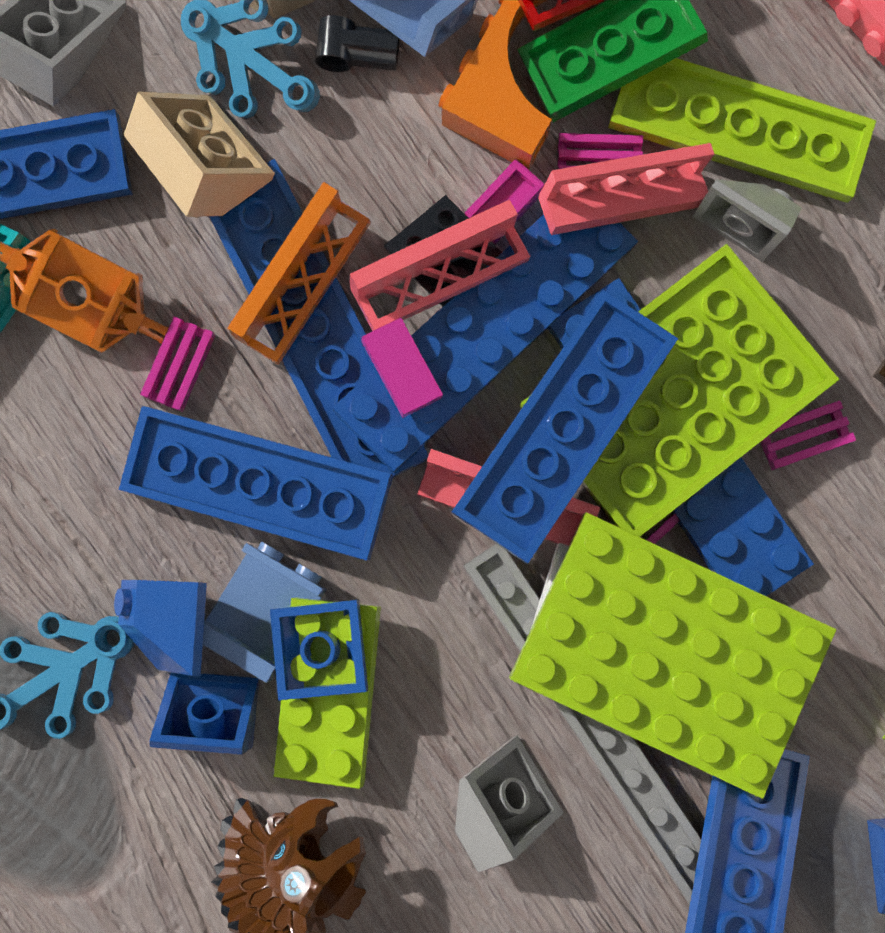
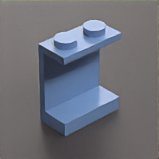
(420, 22)
(241, 618)

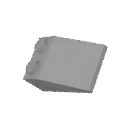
(53, 42)

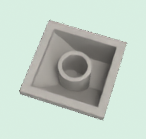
(748, 215)
(503, 806)

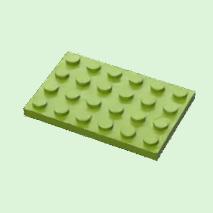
(713, 398)
(673, 654)

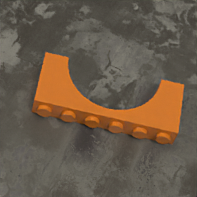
(486, 99)

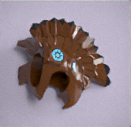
(277, 874)

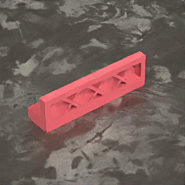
(625, 189)
(432, 252)
(449, 477)

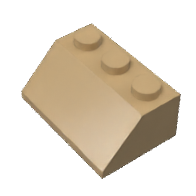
(195, 152)

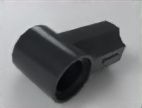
(347, 45)

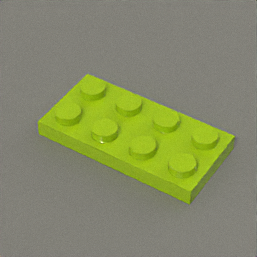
(328, 735)

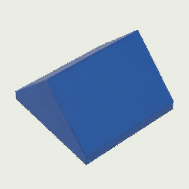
(287, 647)
(207, 714)

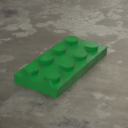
(608, 50)

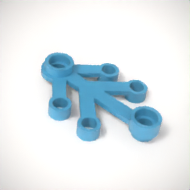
(242, 53)
(66, 669)

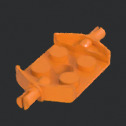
(113, 293)

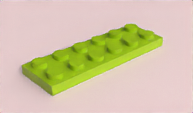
(748, 126)

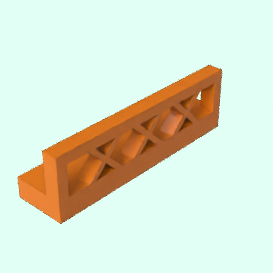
(285, 266)

